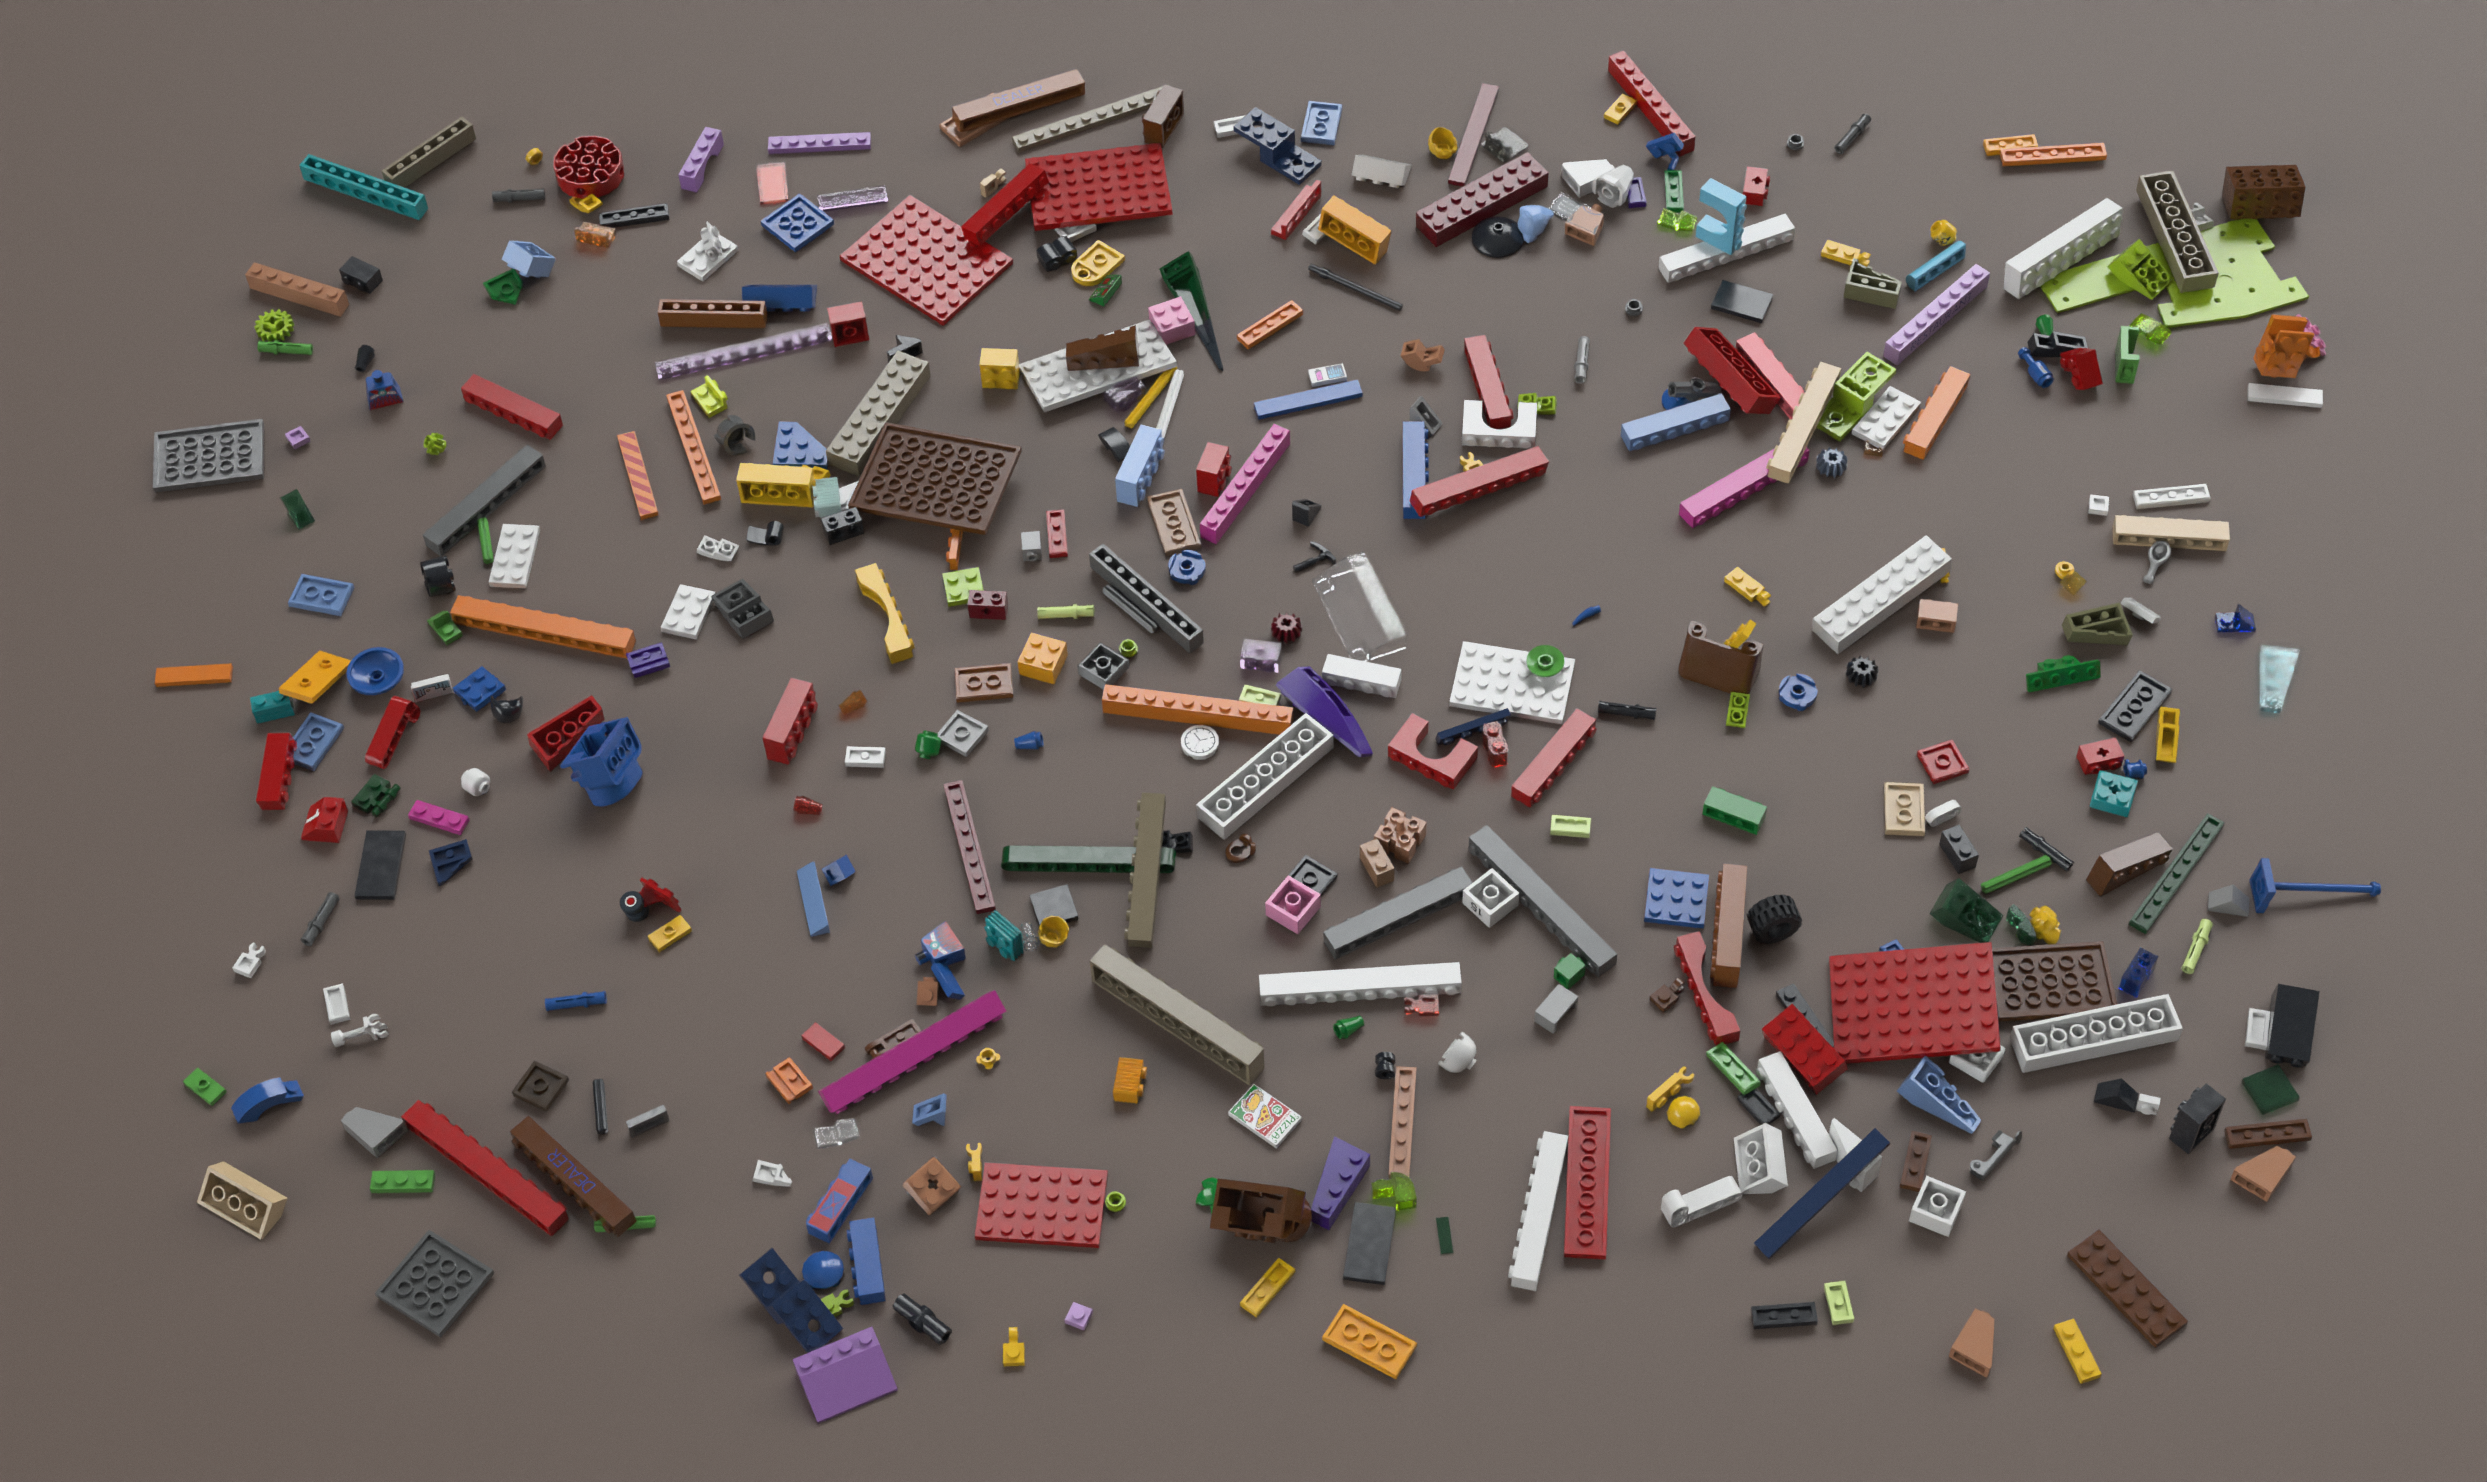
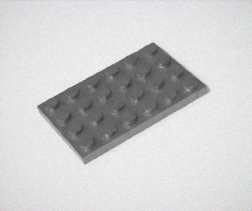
(208, 455)

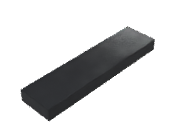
(634, 216)

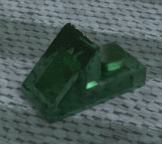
(297, 509)

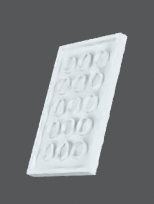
(1499, 679)

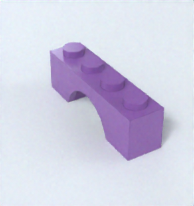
(693, 170)

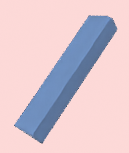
(813, 900)

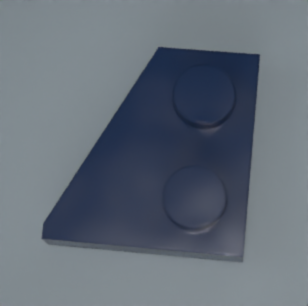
(449, 860)

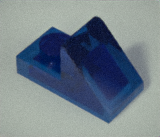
(2236, 621)

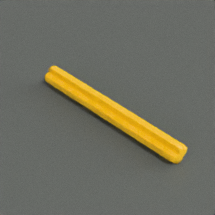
(1149, 397)

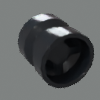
(1385, 1066)

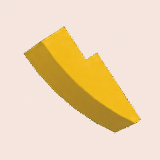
(2167, 734)

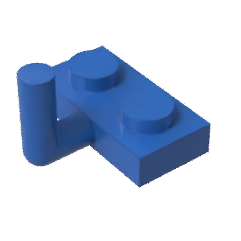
(1666, 145)

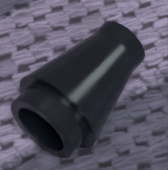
(364, 357)

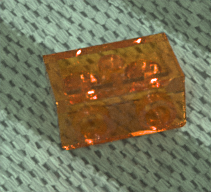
(595, 234)

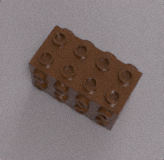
(2263, 191)

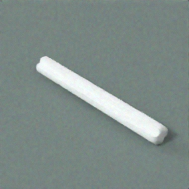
(1170, 401)

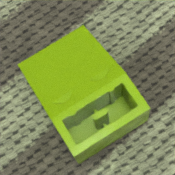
(2140, 270)

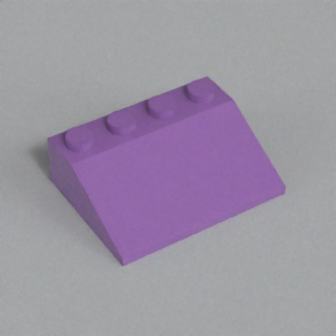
(845, 1375)

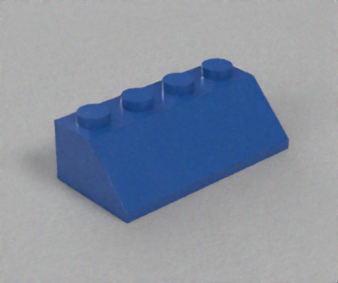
(782, 296)

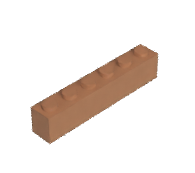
(297, 289)

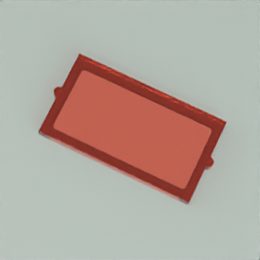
(772, 183)

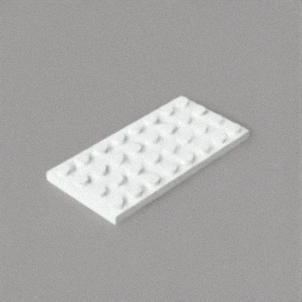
(1058, 387)

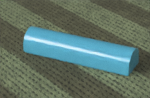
(1936, 266)

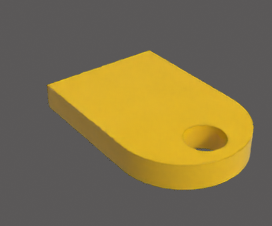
(1096, 263)

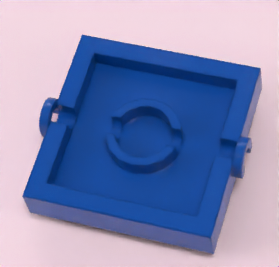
(478, 688)

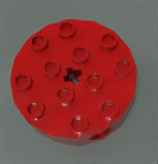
(588, 167)

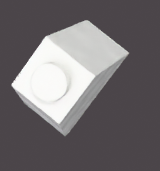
(1582, 173)

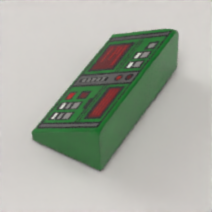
(1106, 289)

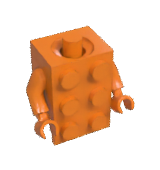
(2284, 347)

